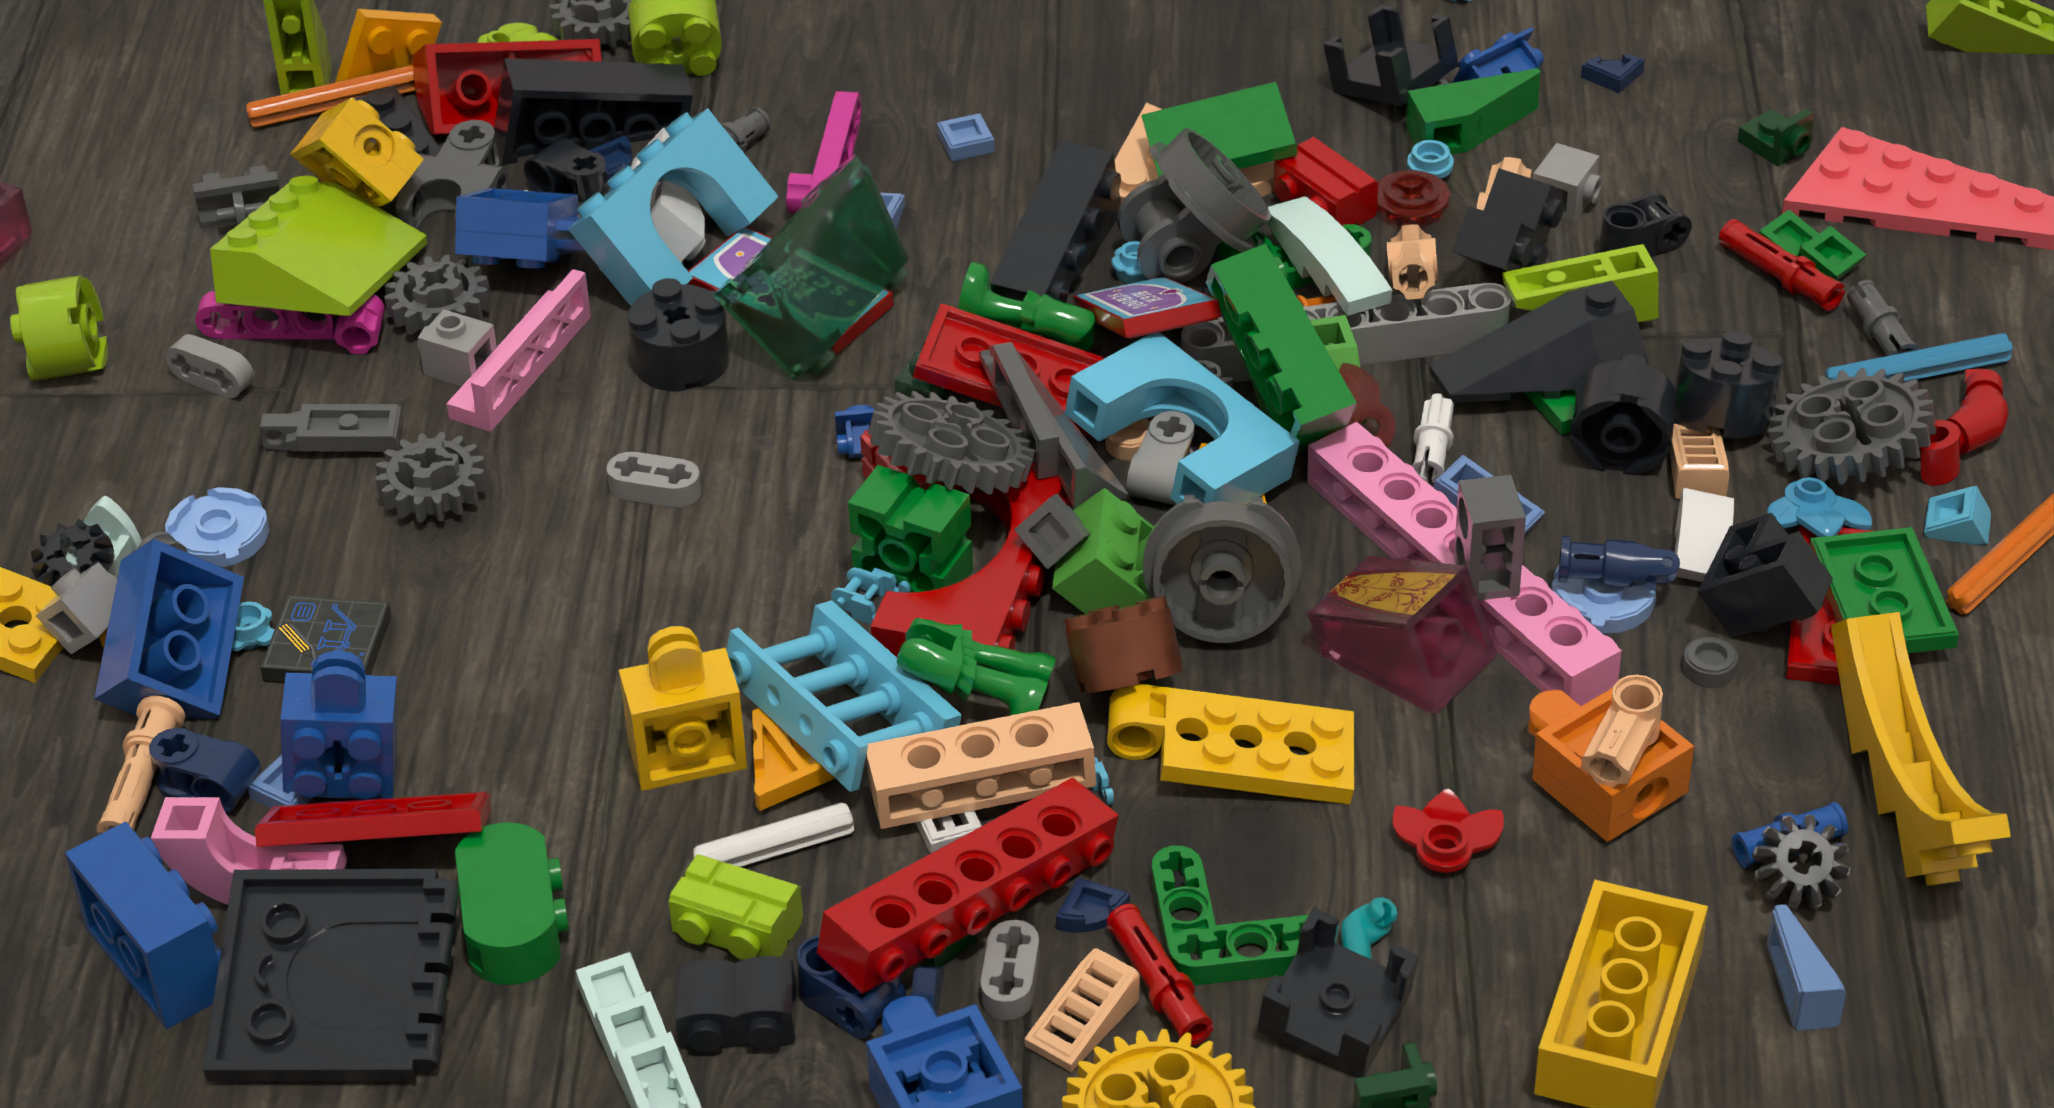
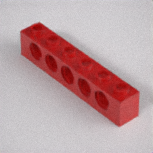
(966, 885)

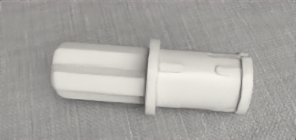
(1433, 437)

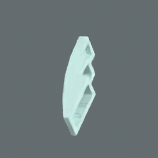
(1329, 255)
(635, 1036)

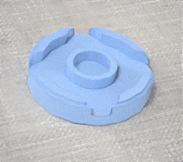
(220, 526)
(1607, 607)

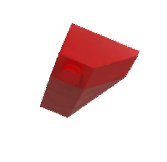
(465, 78)

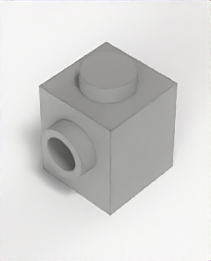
(1575, 175)
(455, 346)
(80, 607)

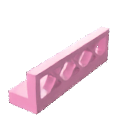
(523, 355)

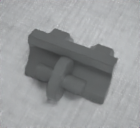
(233, 199)

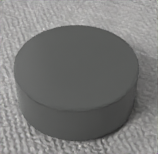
(1710, 662)

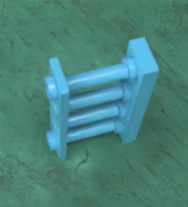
(851, 659)

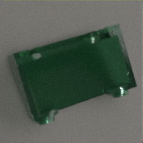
(818, 271)

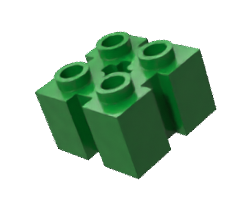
(911, 530)

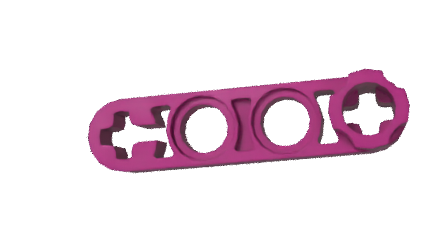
(835, 148)
(353, 332)

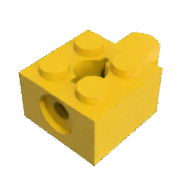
(341, 152)
(682, 712)

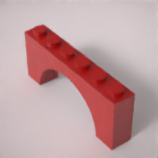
(995, 598)

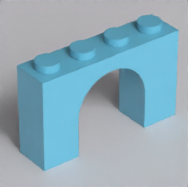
(696, 156)
(1157, 377)

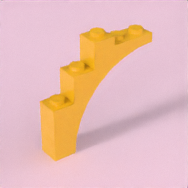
(1885, 717)

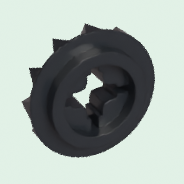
(89, 541)

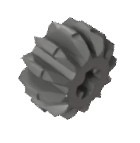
(1817, 879)

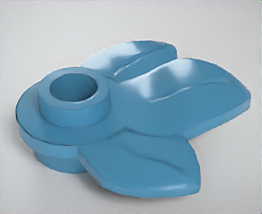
(1818, 509)

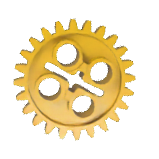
(1171, 1076)

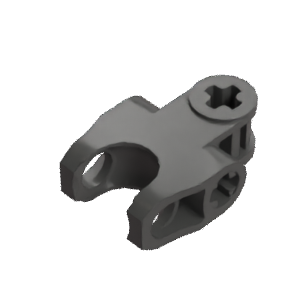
(461, 167)

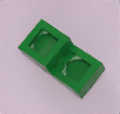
(1828, 250)

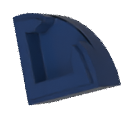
(1613, 73)
(616, 154)
(1089, 906)
(928, 984)

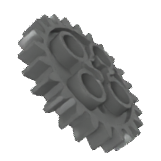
(1882, 412)
(951, 442)

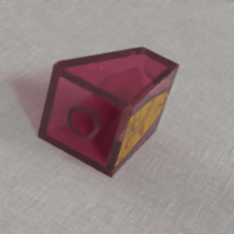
(1406, 628)

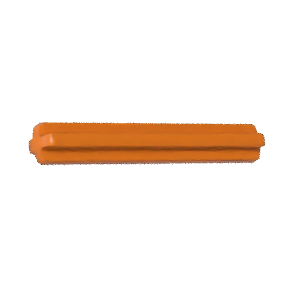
(324, 97)
(2002, 559)

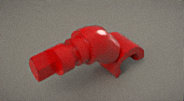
(1974, 425)

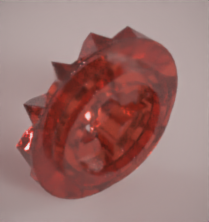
(1410, 185)

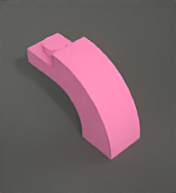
(207, 847)

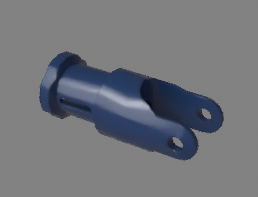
(1616, 563)

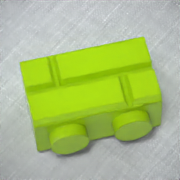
(735, 909)

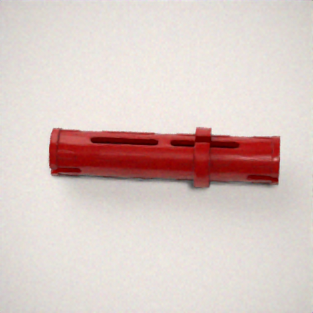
(1794, 272)
(1170, 990)

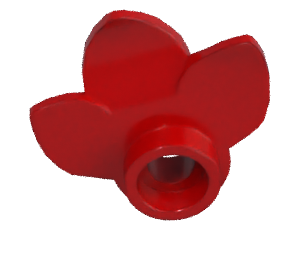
(1446, 831)

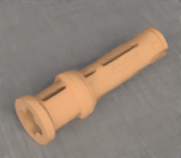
(136, 776)

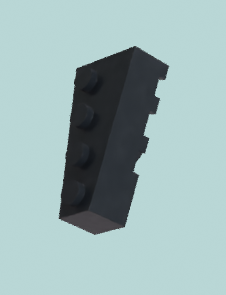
(585, 103)
(1062, 224)

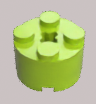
(676, 33)
(59, 327)

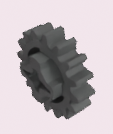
(591, 20)
(436, 288)
(431, 477)

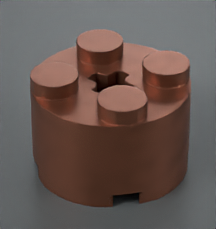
(1123, 645)

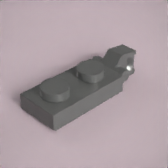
(334, 428)

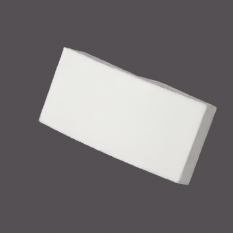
(1700, 530)

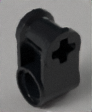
(567, 170)
(1646, 222)

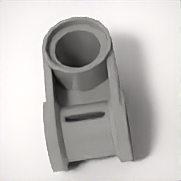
(1156, 462)

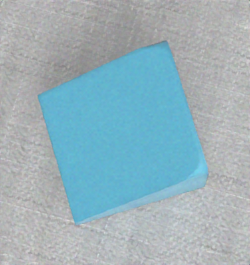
(1959, 517)

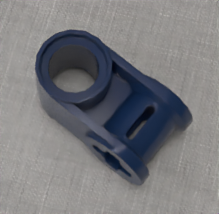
(203, 766)
(836, 998)

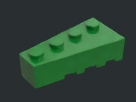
(1280, 346)

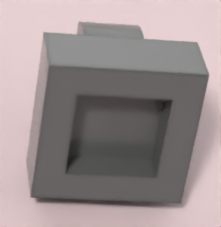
(1052, 531)

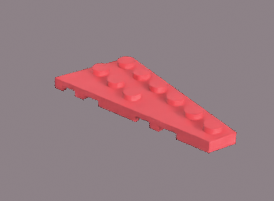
(1918, 193)

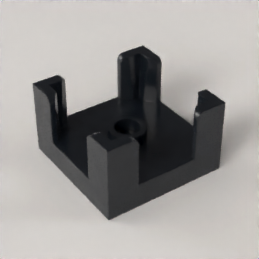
(1393, 63)
(1336, 999)

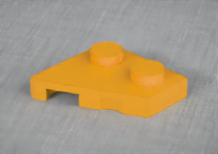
(385, 41)
(781, 764)

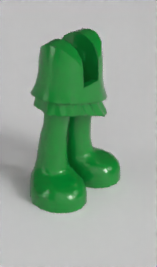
(1034, 314)
(959, 664)

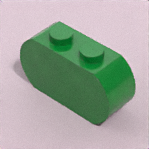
(510, 903)

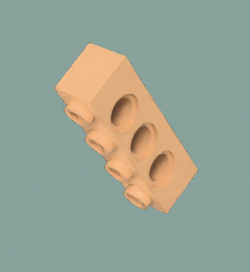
(979, 764)

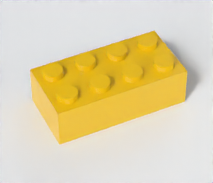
(1620, 999)

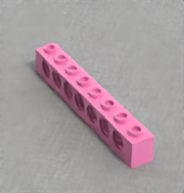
(1415, 522)

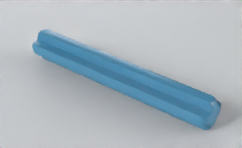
(1934, 360)

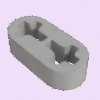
(209, 366)
(654, 479)
(1020, 970)

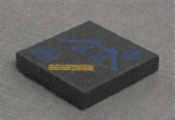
(324, 625)

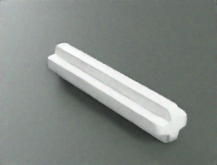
(780, 836)

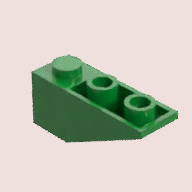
(1471, 110)

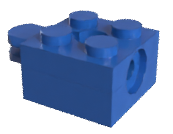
(515, 226)
(339, 720)
(939, 1060)

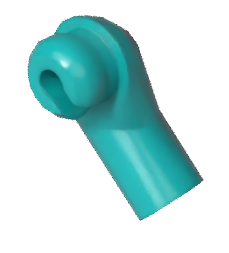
(1368, 925)

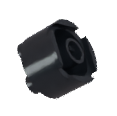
(678, 336)
(1727, 385)
(1623, 415)

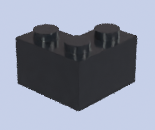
(1512, 225)
(1763, 578)

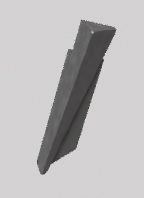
(1055, 438)

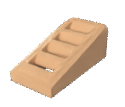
(1698, 461)
(1101, 979)

